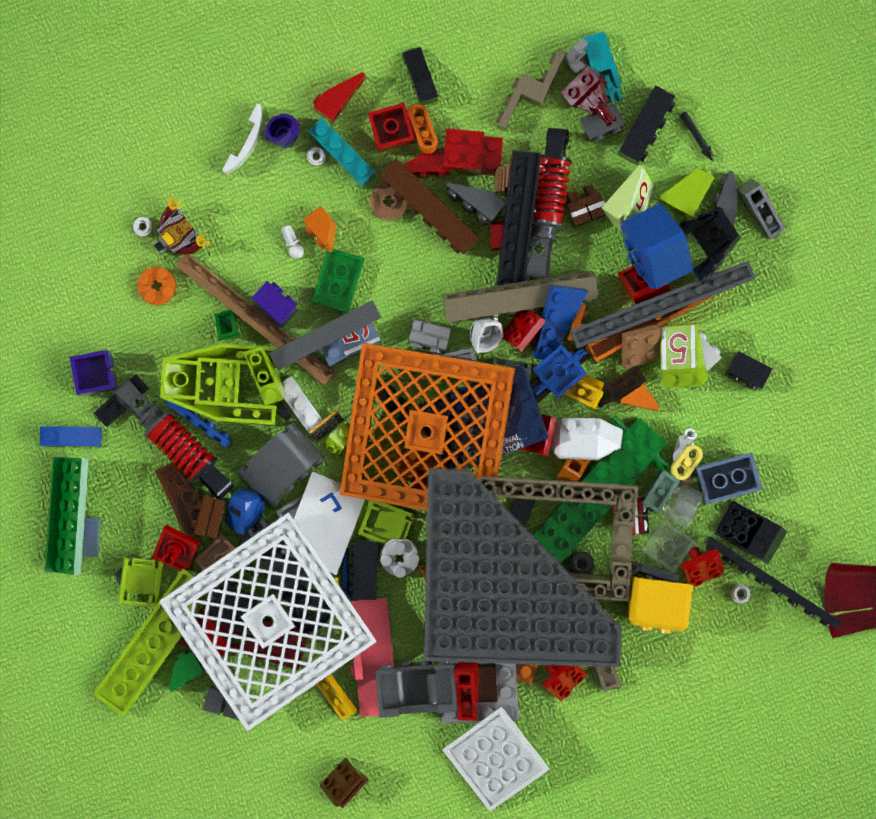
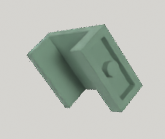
(659, 491)

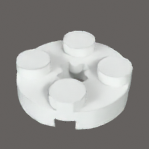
(401, 567)

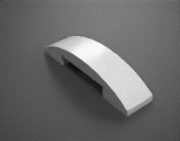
(234, 162)

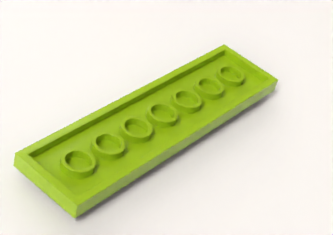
(143, 654)

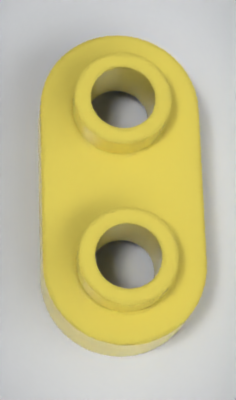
(688, 464)

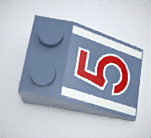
(350, 345)

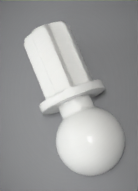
(296, 250)

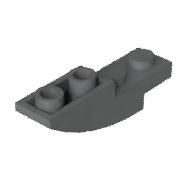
(727, 197)

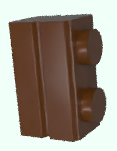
(209, 517)

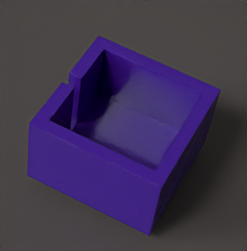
(272, 301)
(93, 372)

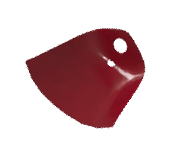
(849, 589)

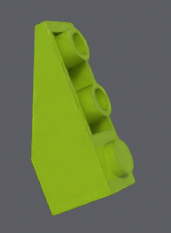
(265, 375)

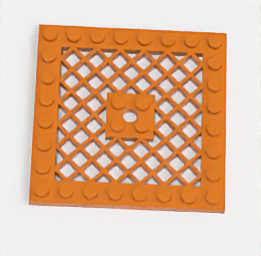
(371, 359)

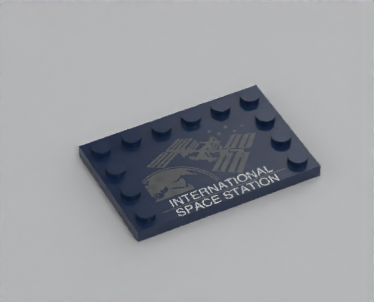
(523, 423)

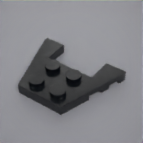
(716, 238)

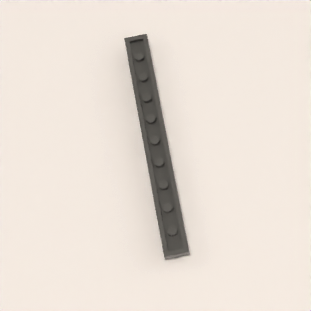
(662, 305)

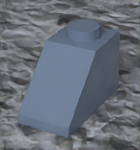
(91, 537)

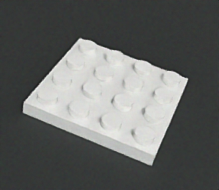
(495, 759)

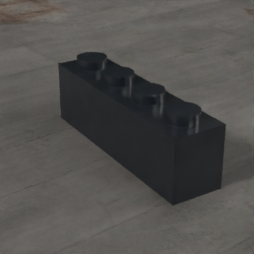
(646, 124)

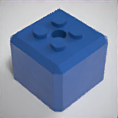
(656, 246)

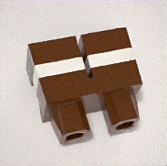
(578, 210)

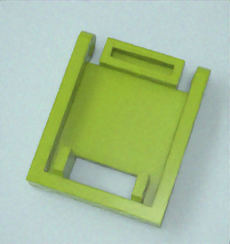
(388, 524)
(140, 578)

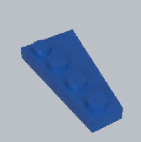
(559, 313)
(206, 425)

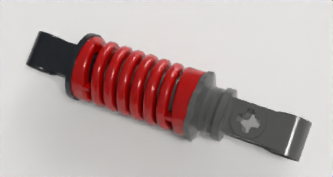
(548, 201)
(165, 434)

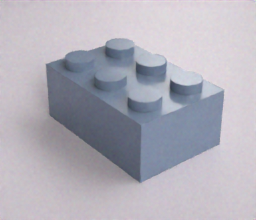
(728, 478)

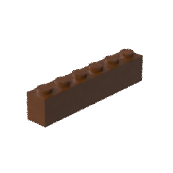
(432, 208)

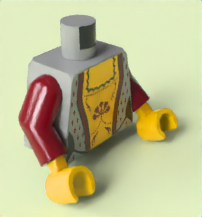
(178, 232)

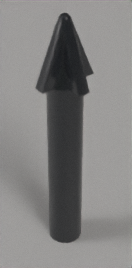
(706, 150)

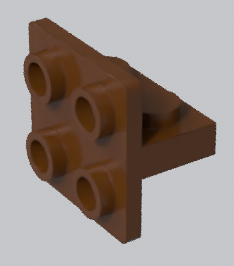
(343, 783)

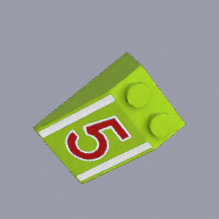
(682, 356)

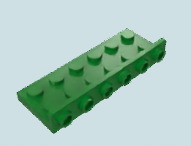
(66, 515)

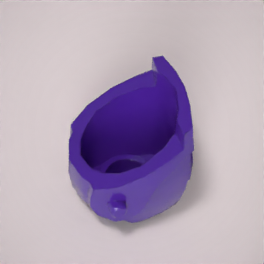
(282, 130)

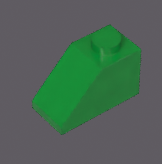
(185, 669)

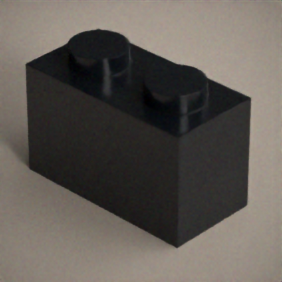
(748, 371)

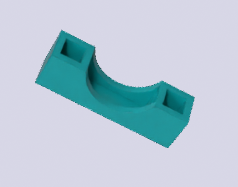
(342, 153)

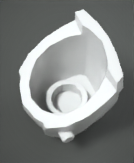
(486, 334)

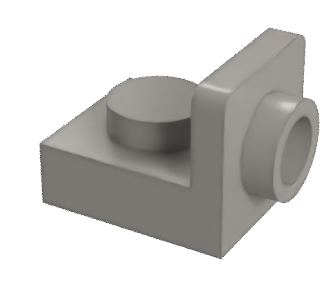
(575, 56)

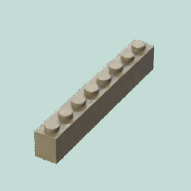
(512, 297)

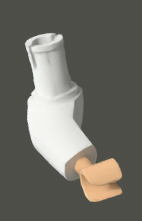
(681, 443)

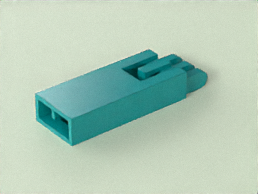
(601, 59)

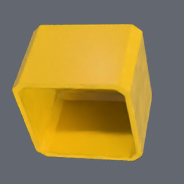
(658, 604)

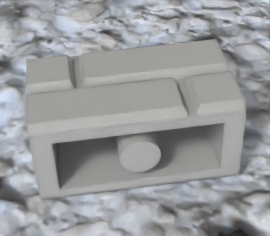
(429, 336)

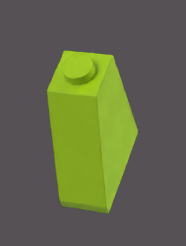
(688, 193)

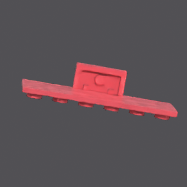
(376, 618)

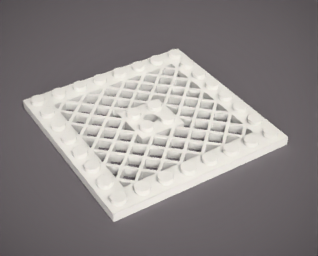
(176, 607)

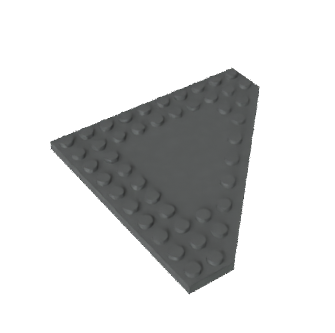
(499, 590)

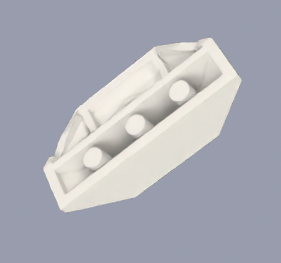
(585, 438)

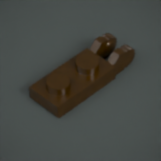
(623, 384)

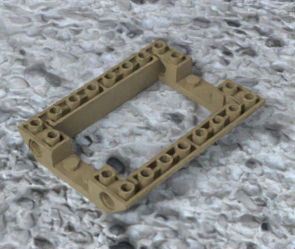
(599, 586)

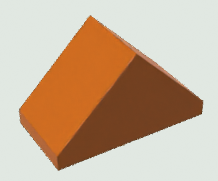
(641, 399)

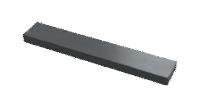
(325, 335)

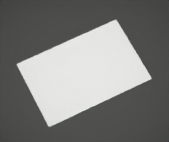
(324, 528)

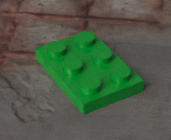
(338, 280)

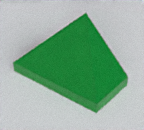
(226, 325)

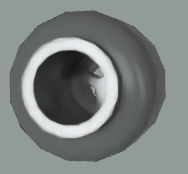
(583, 556)

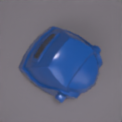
(244, 510)

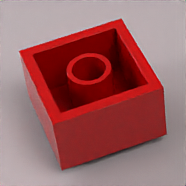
(391, 127)

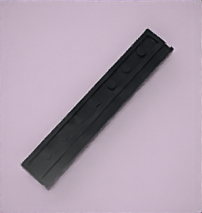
(518, 217)
(777, 587)

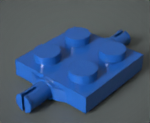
(559, 371)

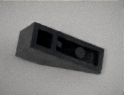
(420, 76)

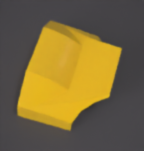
(586, 392)

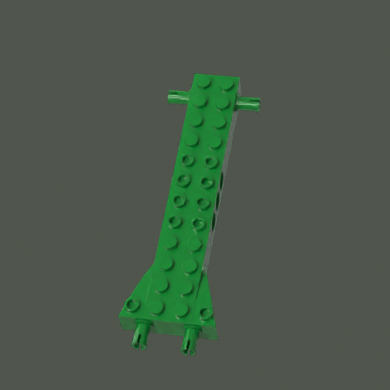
(575, 519)

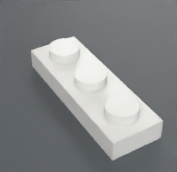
(300, 404)

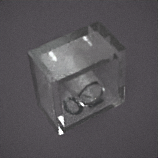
(682, 506)
(667, 545)

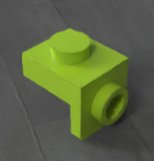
(337, 439)

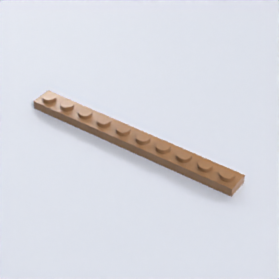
(250, 314)

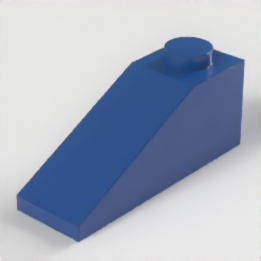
(70, 436)

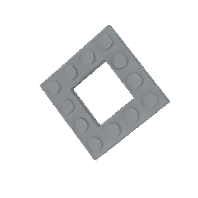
(506, 696)

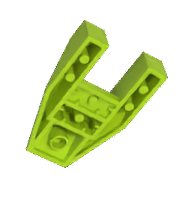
(209, 384)

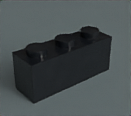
(364, 570)

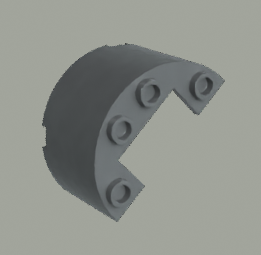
(281, 464)
(416, 688)

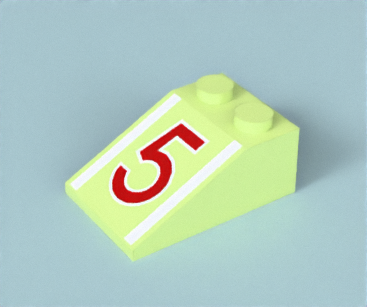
(629, 198)

